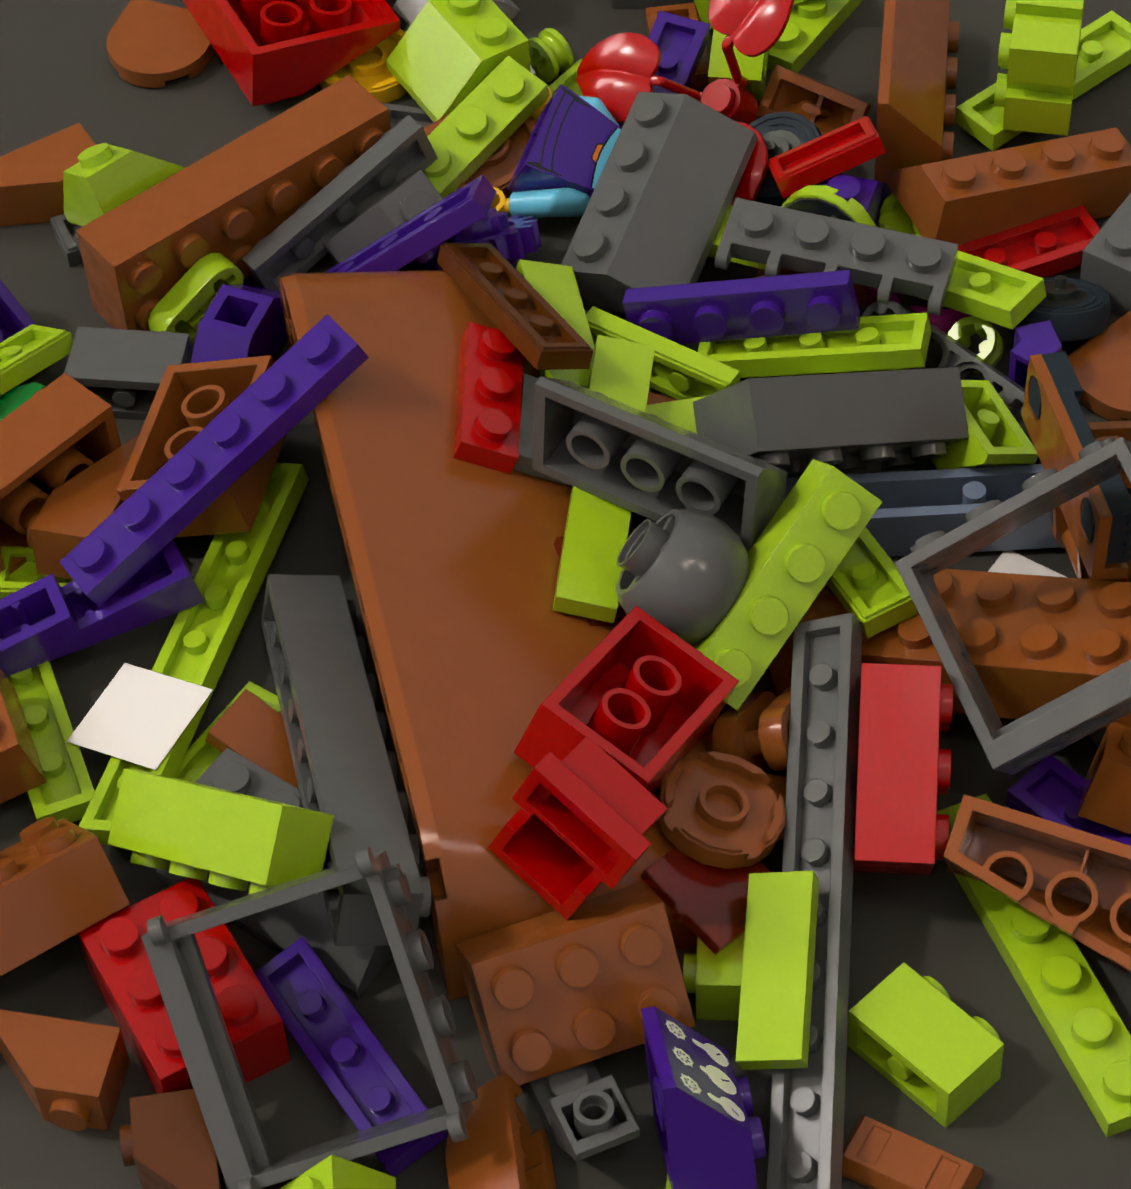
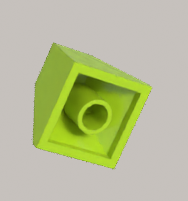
(109, 178)

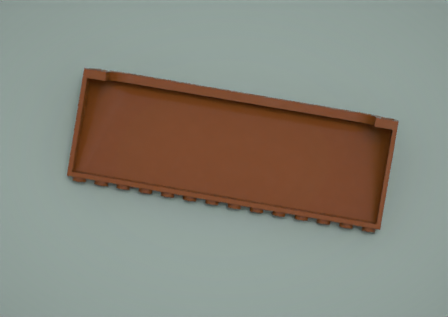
(449, 586)

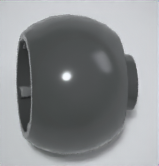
(683, 571)

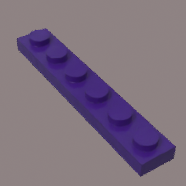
(213, 460)

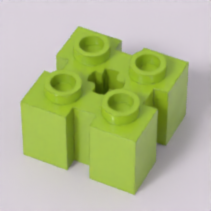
(1040, 64)

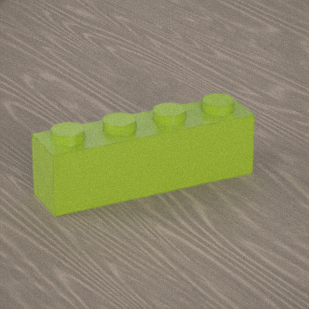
(788, 572)
(217, 832)

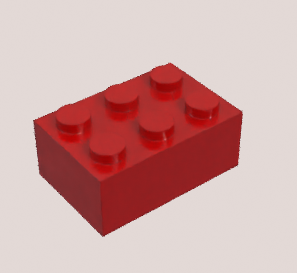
(636, 697)
(901, 769)
(130, 990)

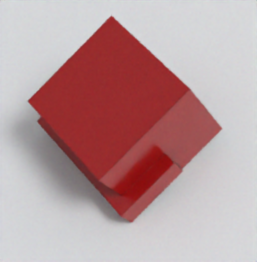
(577, 826)

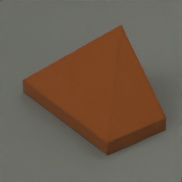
(815, 100)

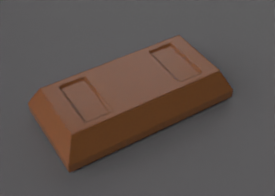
(893, 1160)

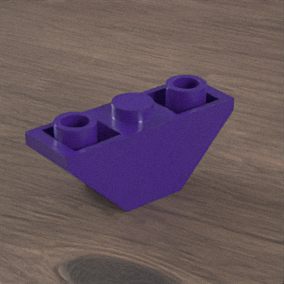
(240, 324)

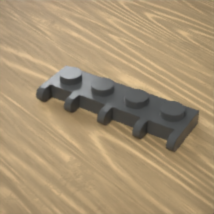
(824, 244)

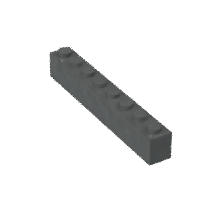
(339, 744)

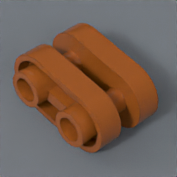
(756, 730)

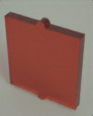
(703, 896)

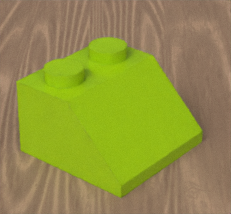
(453, 51)

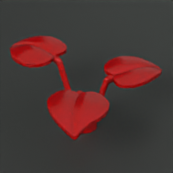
(628, 65)

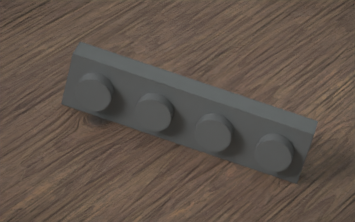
(299, 239)

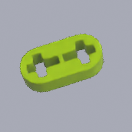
(192, 295)

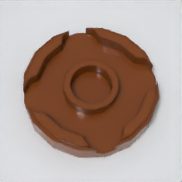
(721, 810)

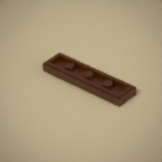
(514, 306)

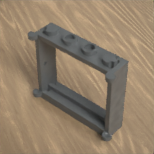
(1068, 716)
(212, 1058)

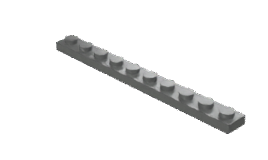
(820, 837)

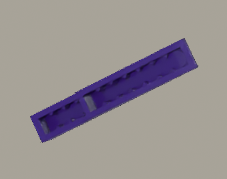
(55, 620)

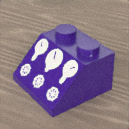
(700, 1108)

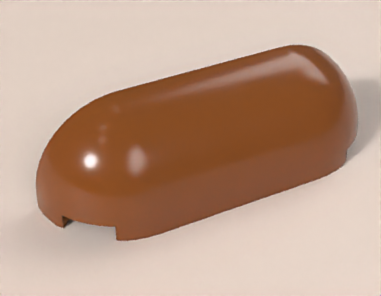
(500, 1145)

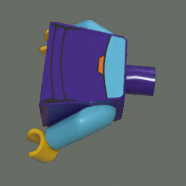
(561, 158)

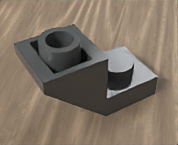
(583, 1110)

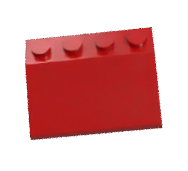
(290, 44)

